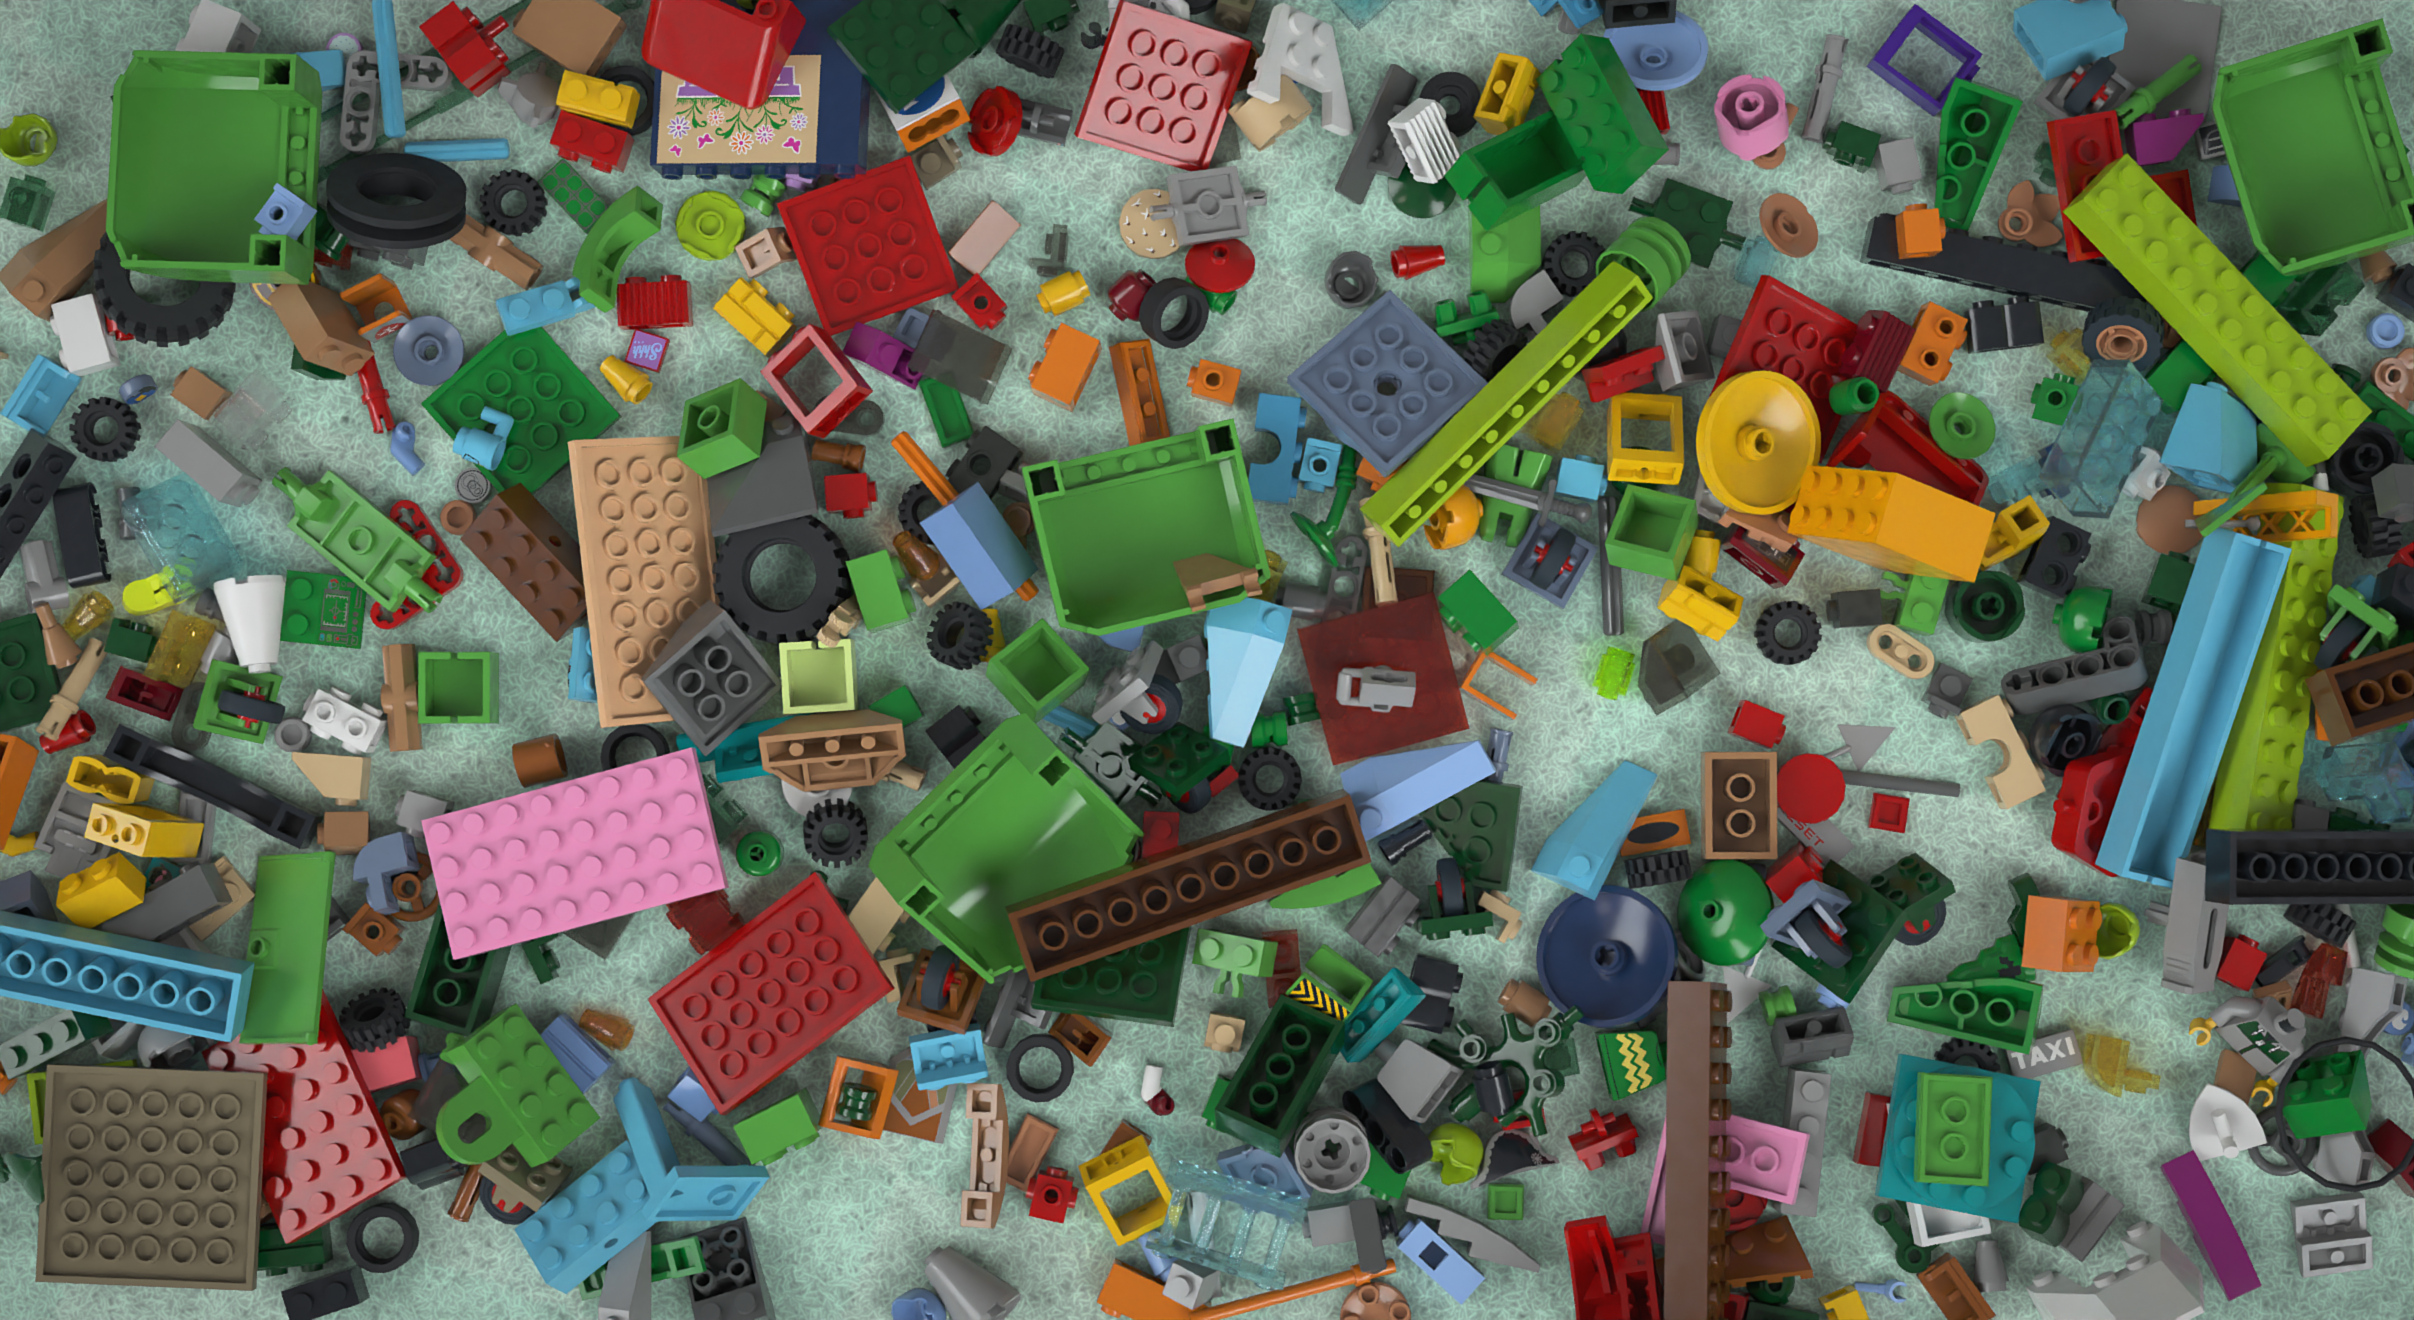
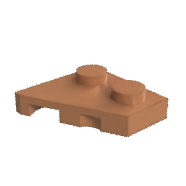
(1765, 528)

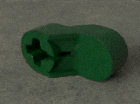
(2020, 889)

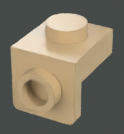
(1499, 905)
(892, 969)

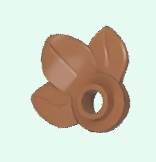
(2035, 215)
(2402, 385)

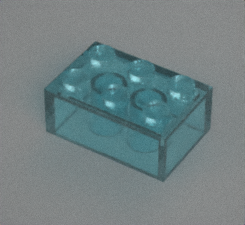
(181, 536)

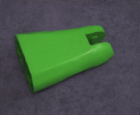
(1531, 474)

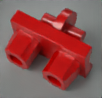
(1602, 1134)

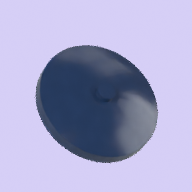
(1607, 956)

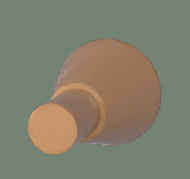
(2377, 267)
(58, 644)

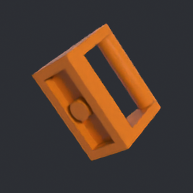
(876, 1076)

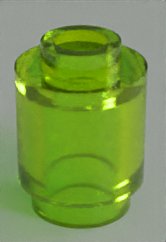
(1614, 673)

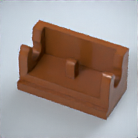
(1954, 1290)

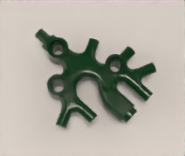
(1516, 1051)

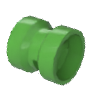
(769, 187)

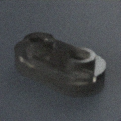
(852, 423)
(185, 718)

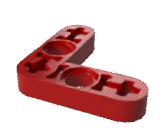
(432, 573)

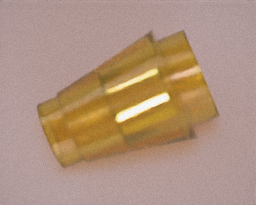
(88, 614)

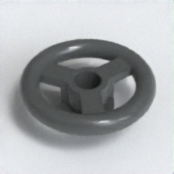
(2274, 1141)

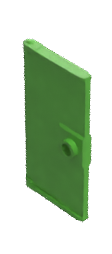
(288, 948)

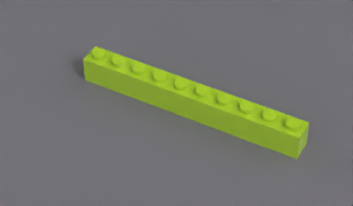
(1506, 403)

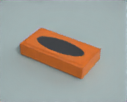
(1657, 833)

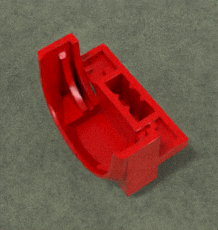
(1612, 1274)

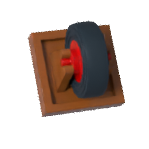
(941, 991)

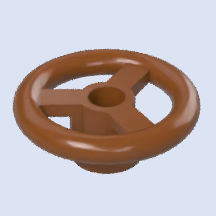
(419, 911)

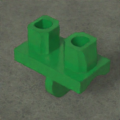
(1450, 322)

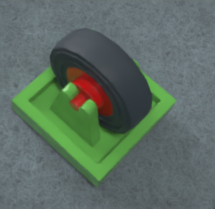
(2353, 629)
(239, 702)

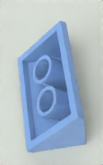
(979, 546)

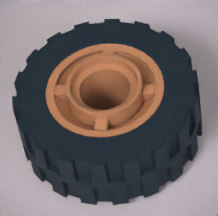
(2123, 331)

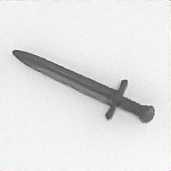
(1530, 498)

